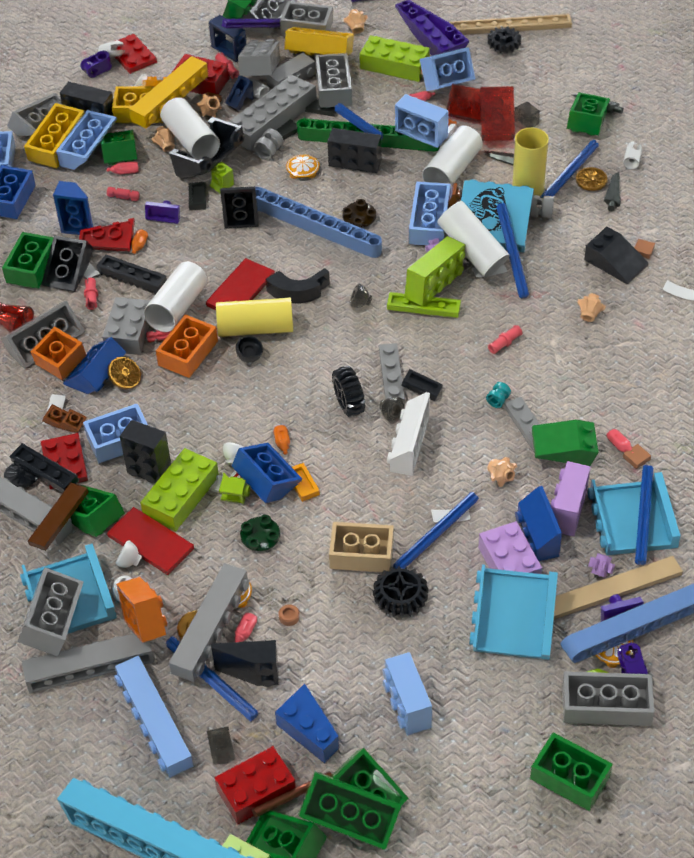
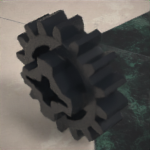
(504, 39)

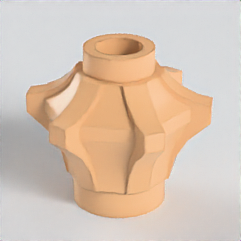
(356, 21)
(209, 105)
(164, 138)
(590, 307)
(501, 470)

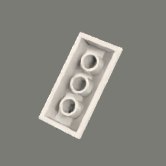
(409, 435)

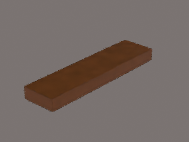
(58, 516)

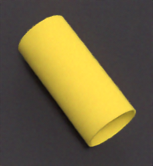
(530, 159)
(254, 317)

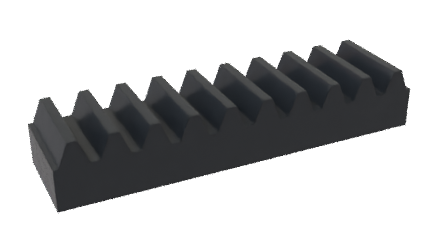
(131, 273)
(43, 468)

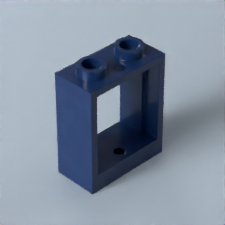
(220, 42)

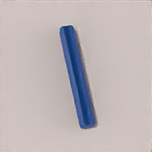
(356, 120)

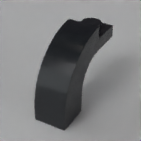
(298, 290)

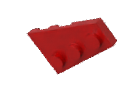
(111, 237)

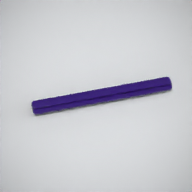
(251, 23)

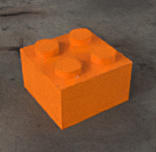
(58, 353)

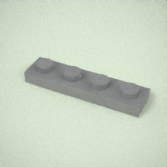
(391, 371)
(522, 418)

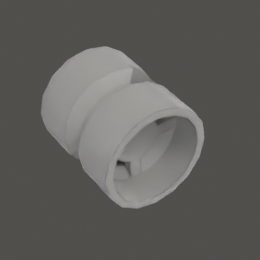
(268, 144)
(546, 209)

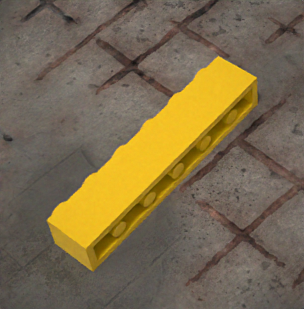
(175, 85)

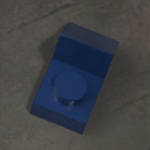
(242, 88)

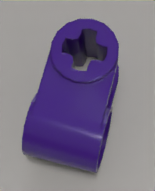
(98, 64)
(631, 663)

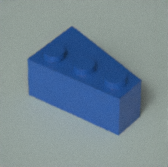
(307, 724)

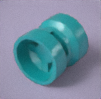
(498, 394)

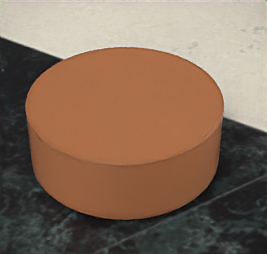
(289, 615)

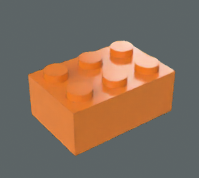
(187, 346)
(142, 609)

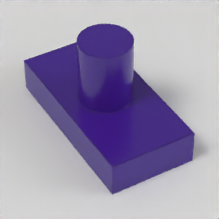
(162, 212)
(619, 606)

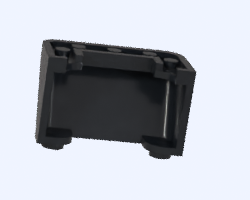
(230, 138)

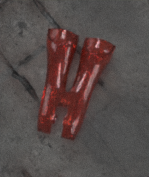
(15, 316)

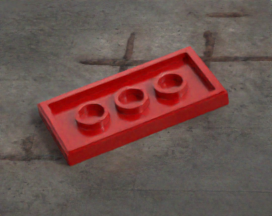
(241, 284)
(153, 540)

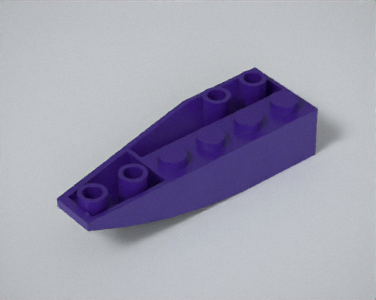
(431, 29)

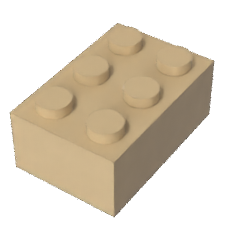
(361, 547)

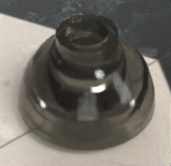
(360, 296)
(391, 408)

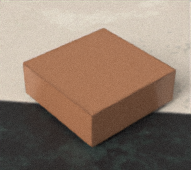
(645, 248)
(637, 458)

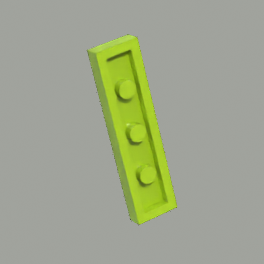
(436, 306)

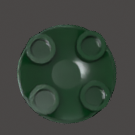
(260, 533)

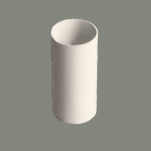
(189, 129)
(453, 156)
(480, 244)
(175, 296)

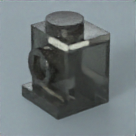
(527, 115)
(220, 745)

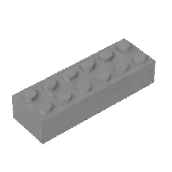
(275, 109)

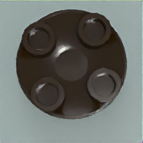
(359, 213)

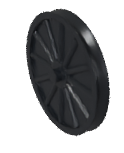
(19, 476)

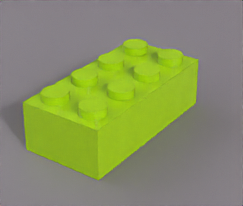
(393, 58)
(434, 271)
(180, 489)

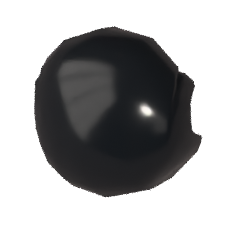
(249, 349)

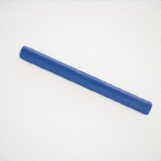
(571, 169)
(512, 250)
(644, 515)
(436, 531)
(221, 687)

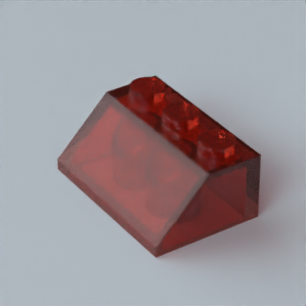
(464, 103)

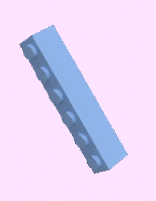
(154, 717)

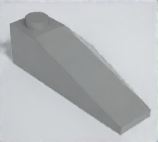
(28, 118)

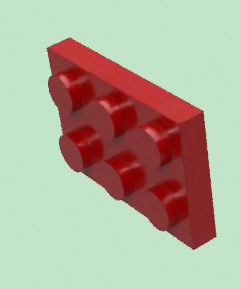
(135, 55)
(67, 453)

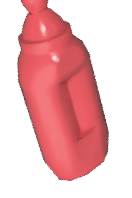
(423, 95)
(124, 168)
(619, 440)
(245, 627)

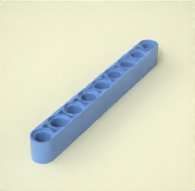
(319, 223)
(629, 624)

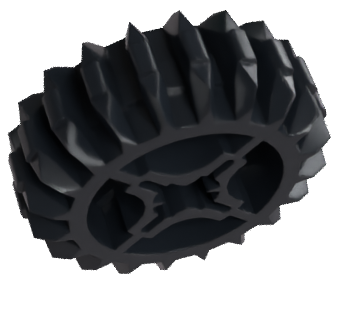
(348, 391)
(413, 590)

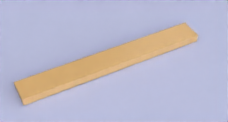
(519, 23)
(619, 584)

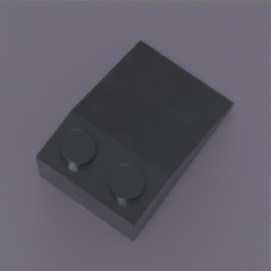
(239, 207)
(614, 255)
(66, 263)
(248, 661)

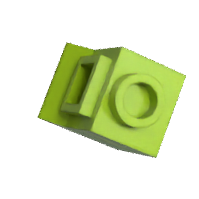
(221, 177)
(234, 489)

